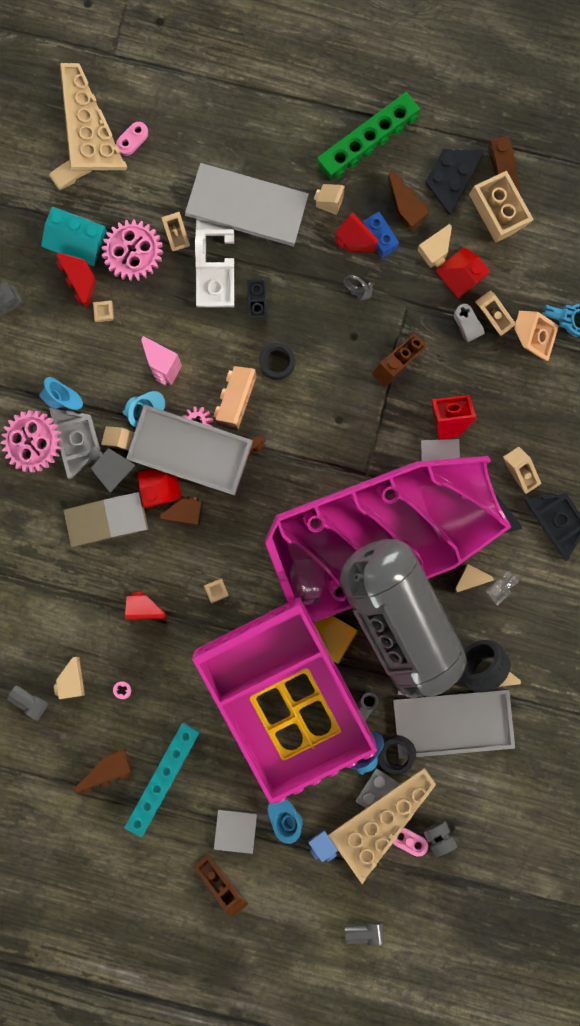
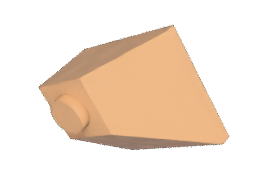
(536, 333)

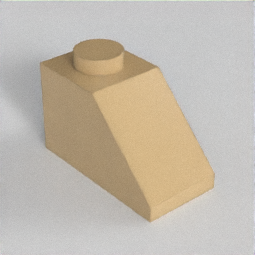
(329, 198)
(436, 247)
(495, 312)
(522, 469)
(70, 681)

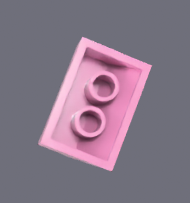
(162, 361)

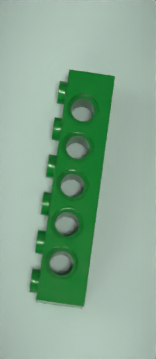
(404, 105)

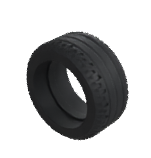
(494, 675)

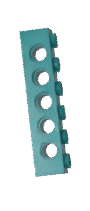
(162, 779)

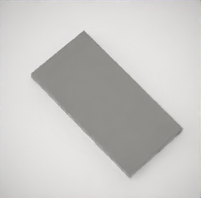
(246, 204)
(189, 449)
(455, 723)

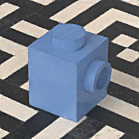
(322, 847)

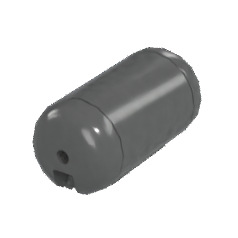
(403, 618)

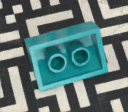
(73, 236)

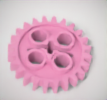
(117, 242)
(44, 431)

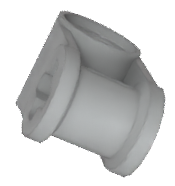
(469, 326)

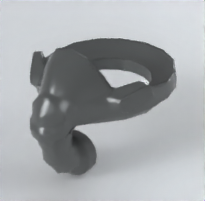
(363, 292)

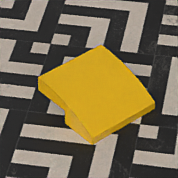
(336, 636)

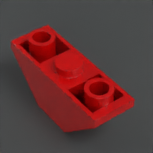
(78, 276)

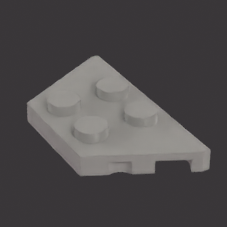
(77, 438)

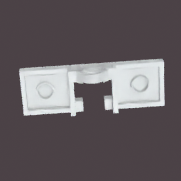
(214, 279)

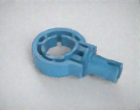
(561, 315)

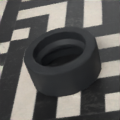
(275, 347)
(407, 744)

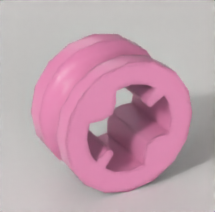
(123, 684)

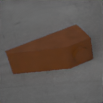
(503, 158)
(220, 886)

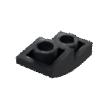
(257, 298)

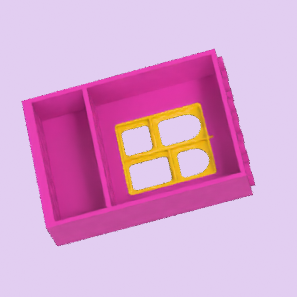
(264, 658)

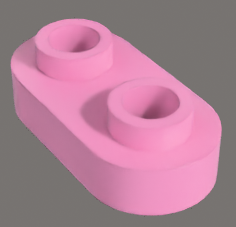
(133, 138)
(409, 841)

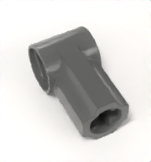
(32, 705)
(367, 709)
(370, 933)

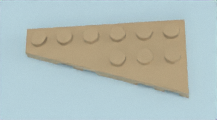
(86, 128)
(375, 828)

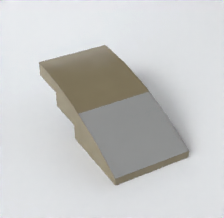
(106, 519)

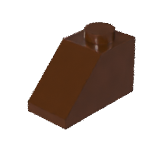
(184, 511)

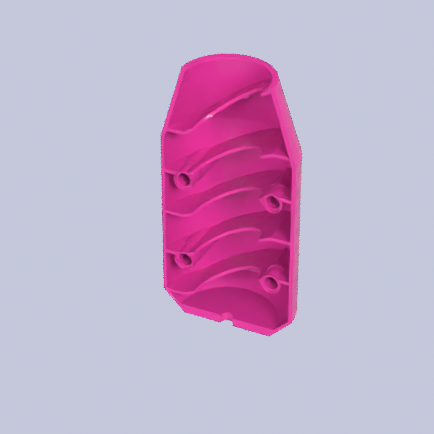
(433, 506)

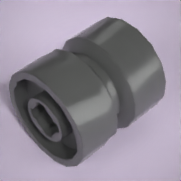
(443, 845)

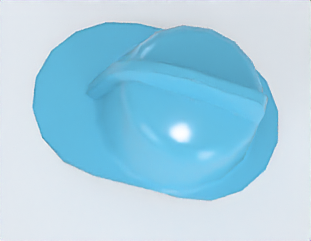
(135, 405)

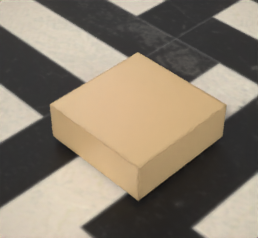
(103, 311)
(216, 591)

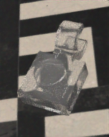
(500, 589)

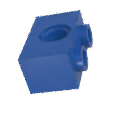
(386, 239)

